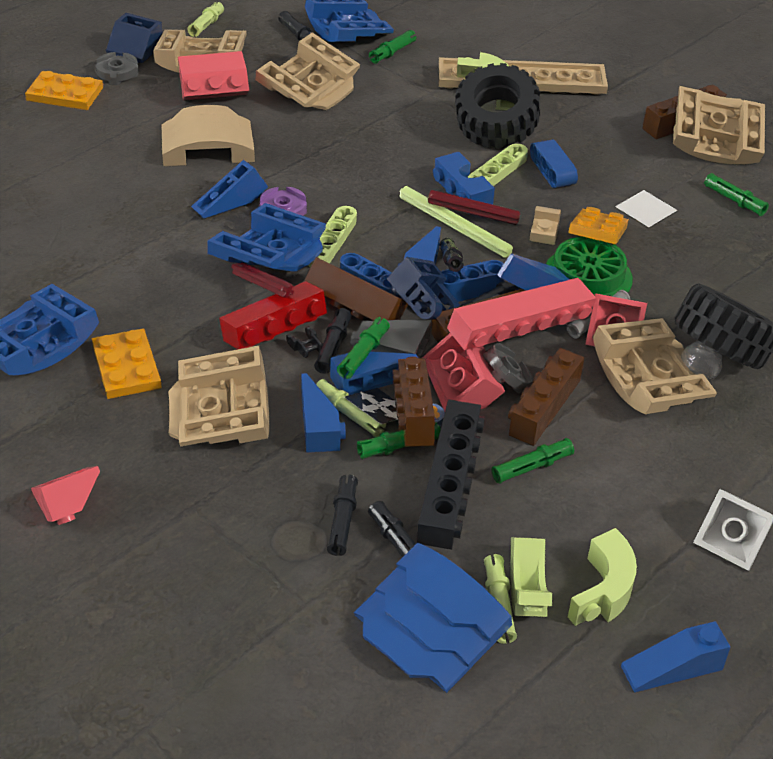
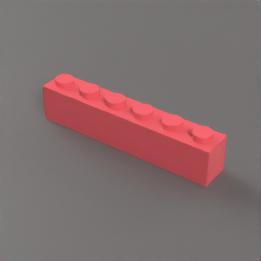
(520, 313)

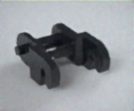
(296, 344)

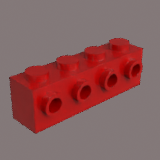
(273, 316)

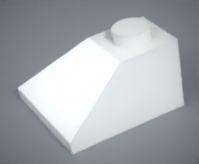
(734, 529)

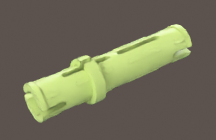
(208, 17)
(350, 410)
(498, 586)

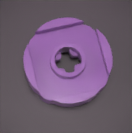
(288, 199)

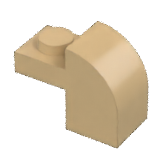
(545, 225)

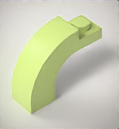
(468, 64)
(617, 565)
(528, 577)

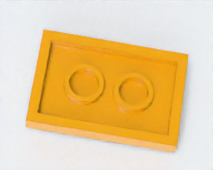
(64, 90)
(599, 226)
(126, 363)

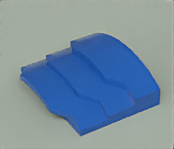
(344, 20)
(275, 240)
(44, 331)
(432, 618)

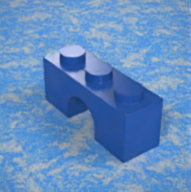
(453, 174)

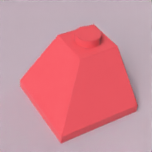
(613, 311)
(66, 494)

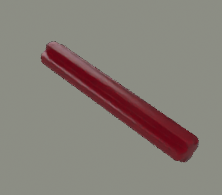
(473, 207)
(263, 279)

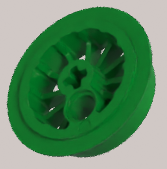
(595, 262)

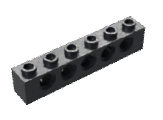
(449, 475)

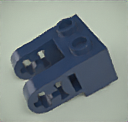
(422, 280)

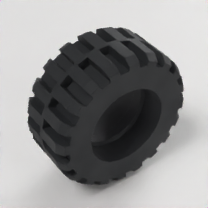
(491, 84)
(726, 326)

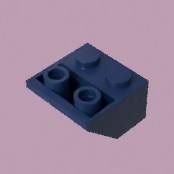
(135, 36)

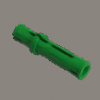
(388, 49)
(744, 198)
(368, 342)
(386, 443)
(543, 456)

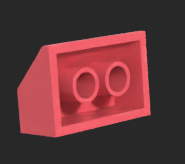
(213, 75)
(461, 374)

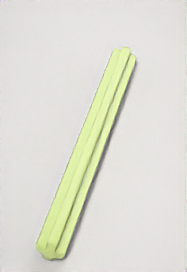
(456, 222)

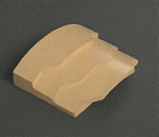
(175, 44)
(314, 77)
(719, 127)
(206, 129)
(647, 366)
(220, 398)

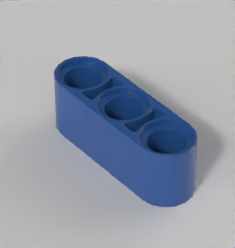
(553, 163)
(366, 271)
(473, 279)

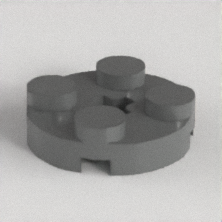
(116, 68)
(506, 368)

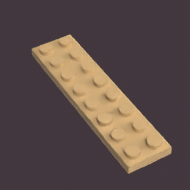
(548, 75)

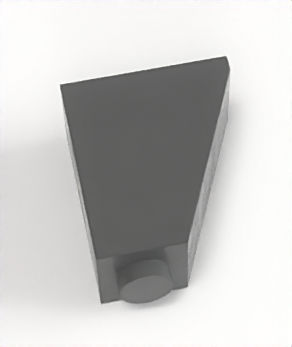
(402, 336)

